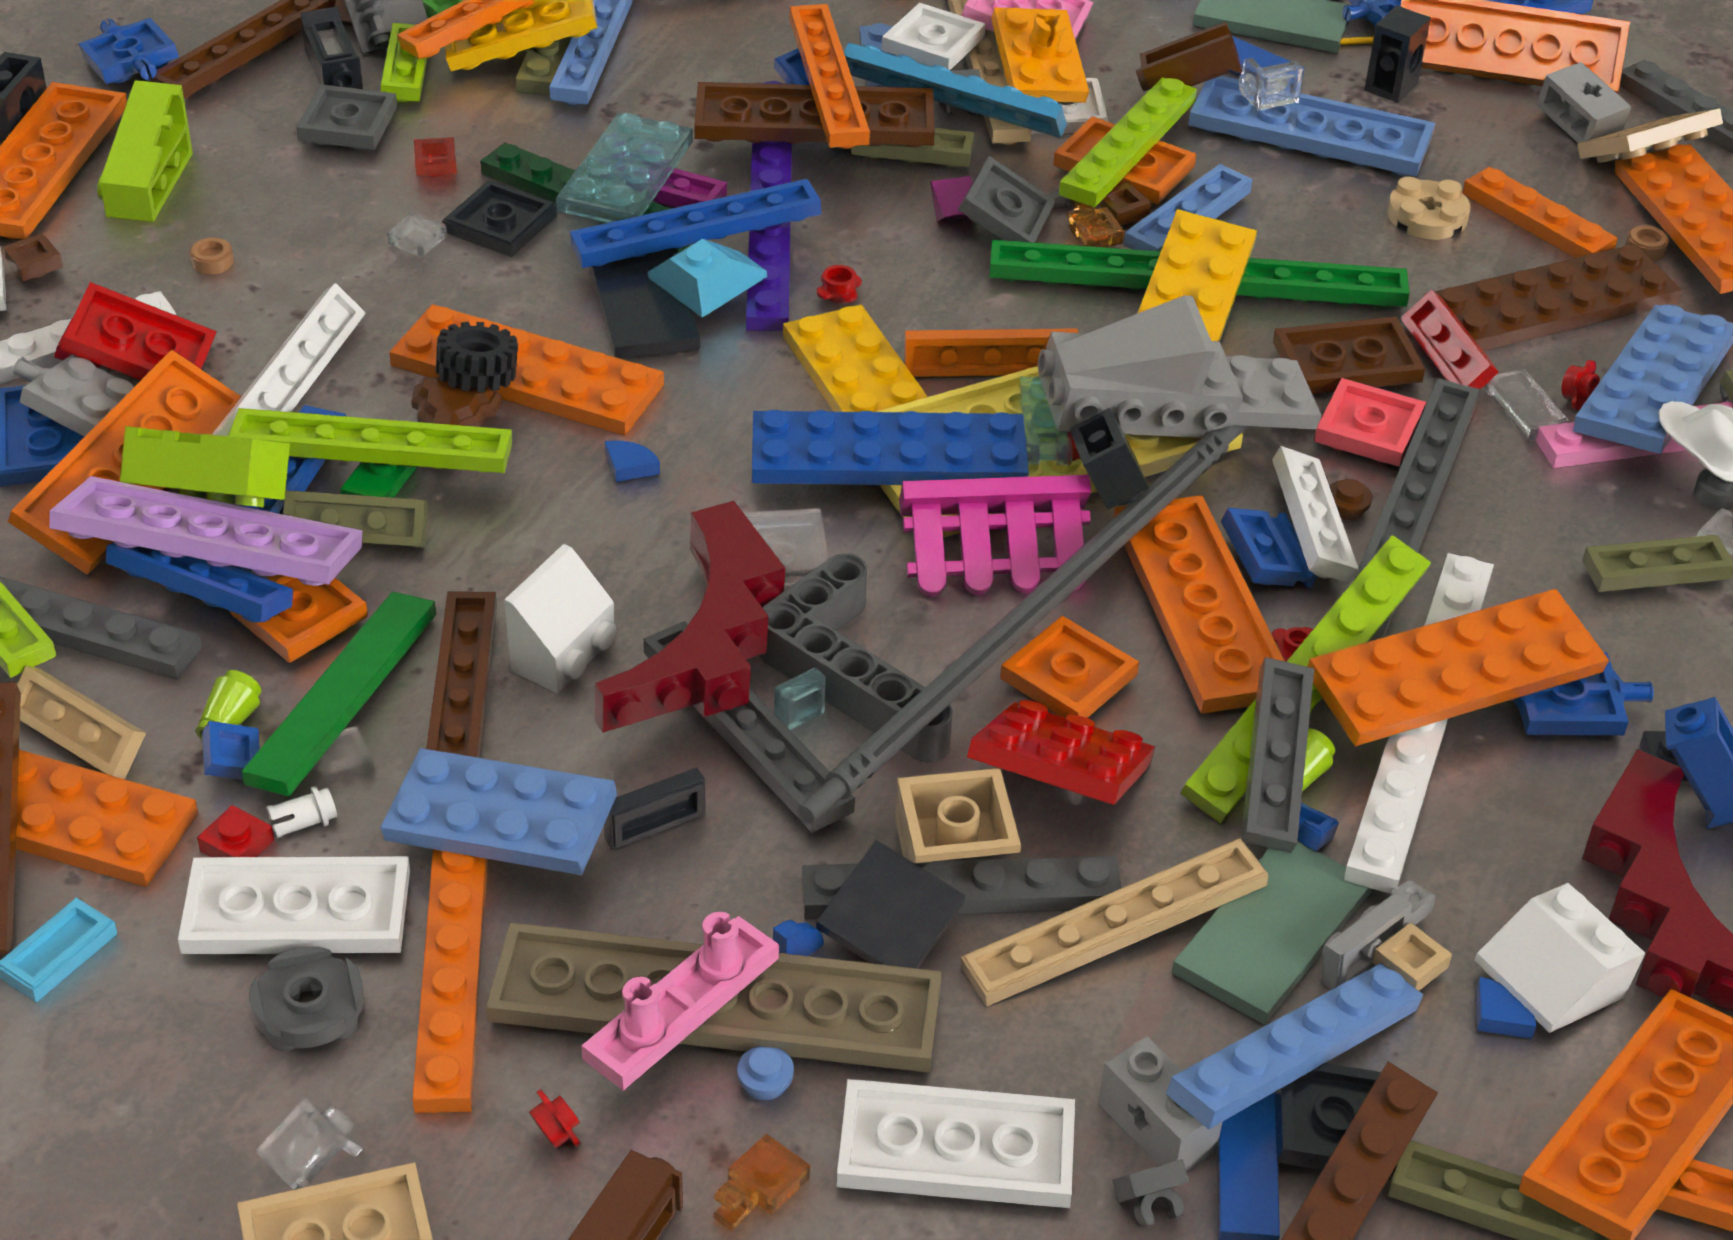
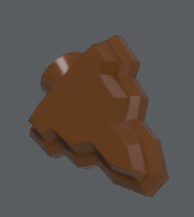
(452, 406)

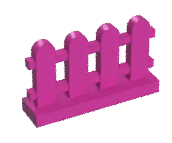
(972, 502)

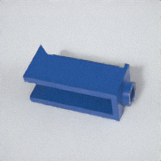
(1704, 750)

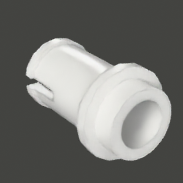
(305, 811)

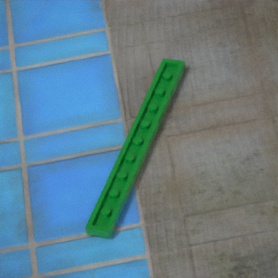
(1260, 280)

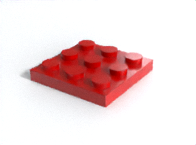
(1062, 751)

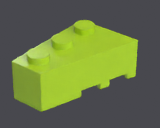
(146, 152)
(206, 464)

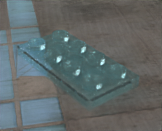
(625, 168)

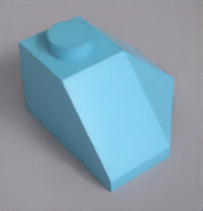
(707, 275)

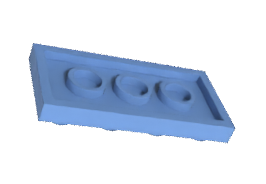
(500, 811)

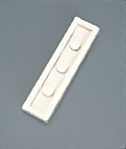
(1315, 515)

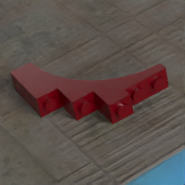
(708, 659)
(1656, 897)

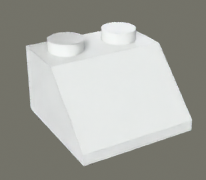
(558, 621)
(1561, 958)

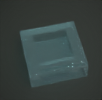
(800, 698)

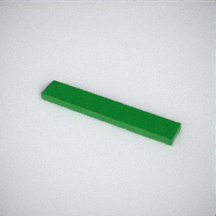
(338, 694)

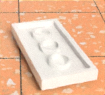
(294, 904)
(957, 1143)

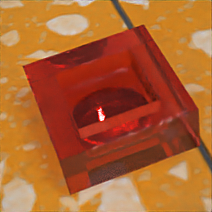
(435, 156)

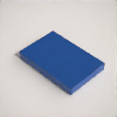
(29, 441)

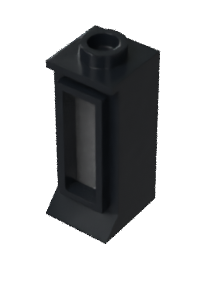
(330, 49)

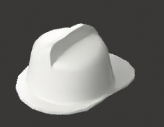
(1703, 433)

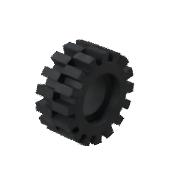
(476, 356)

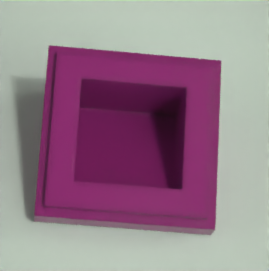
(948, 196)

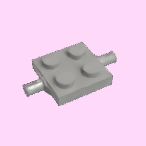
(71, 392)

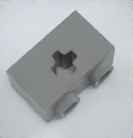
(1582, 103)
(1137, 1101)

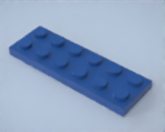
(885, 447)

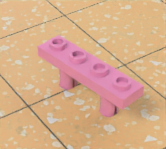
(670, 1010)

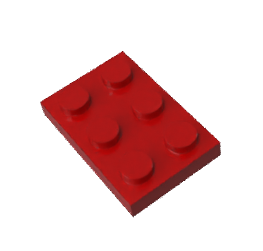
(131, 333)

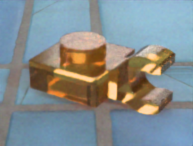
(1094, 226)
(761, 1177)

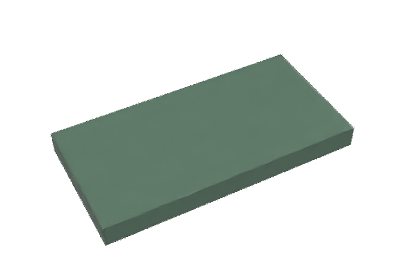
(1291, 22)
(1271, 938)

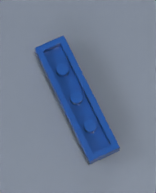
(219, 586)

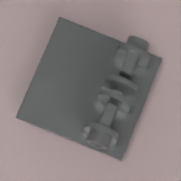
(374, 20)

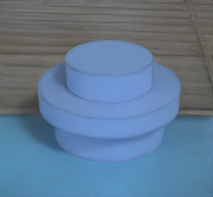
(765, 1072)

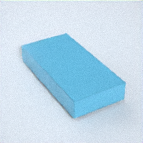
(56, 949)

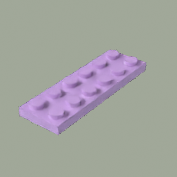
(206, 530)

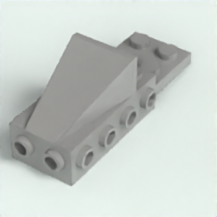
(1169, 378)

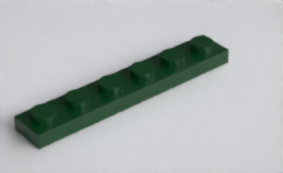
(536, 175)

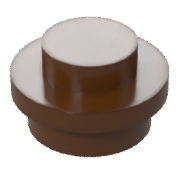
(1351, 498)

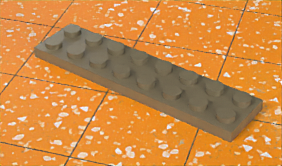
(796, 1005)

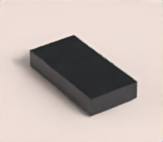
(655, 808)

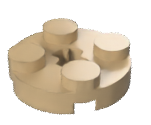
(1429, 207)

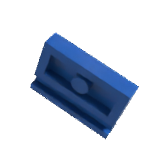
(1267, 547)

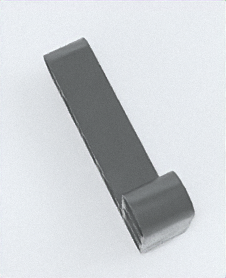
(857, 683)

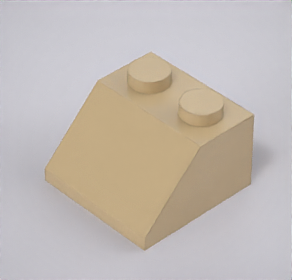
(955, 816)

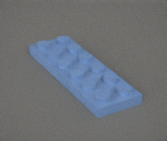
(1316, 127)
(1661, 363)

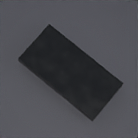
(640, 313)

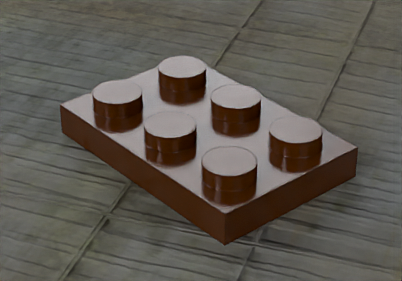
(1358, 350)

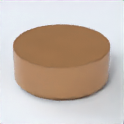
(1649, 240)
(211, 256)

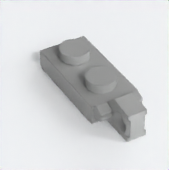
(1353, 950)

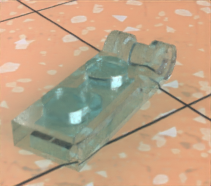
(1041, 434)

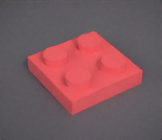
(1369, 422)

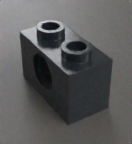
(1397, 53)
(20, 87)
(1109, 459)

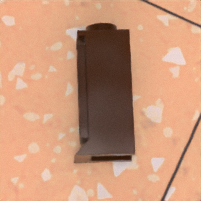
(1191, 58)
(634, 1202)

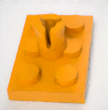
(1040, 53)

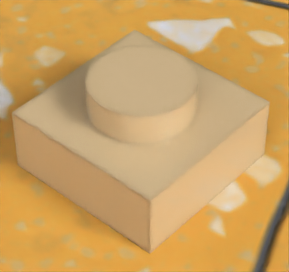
(1413, 956)

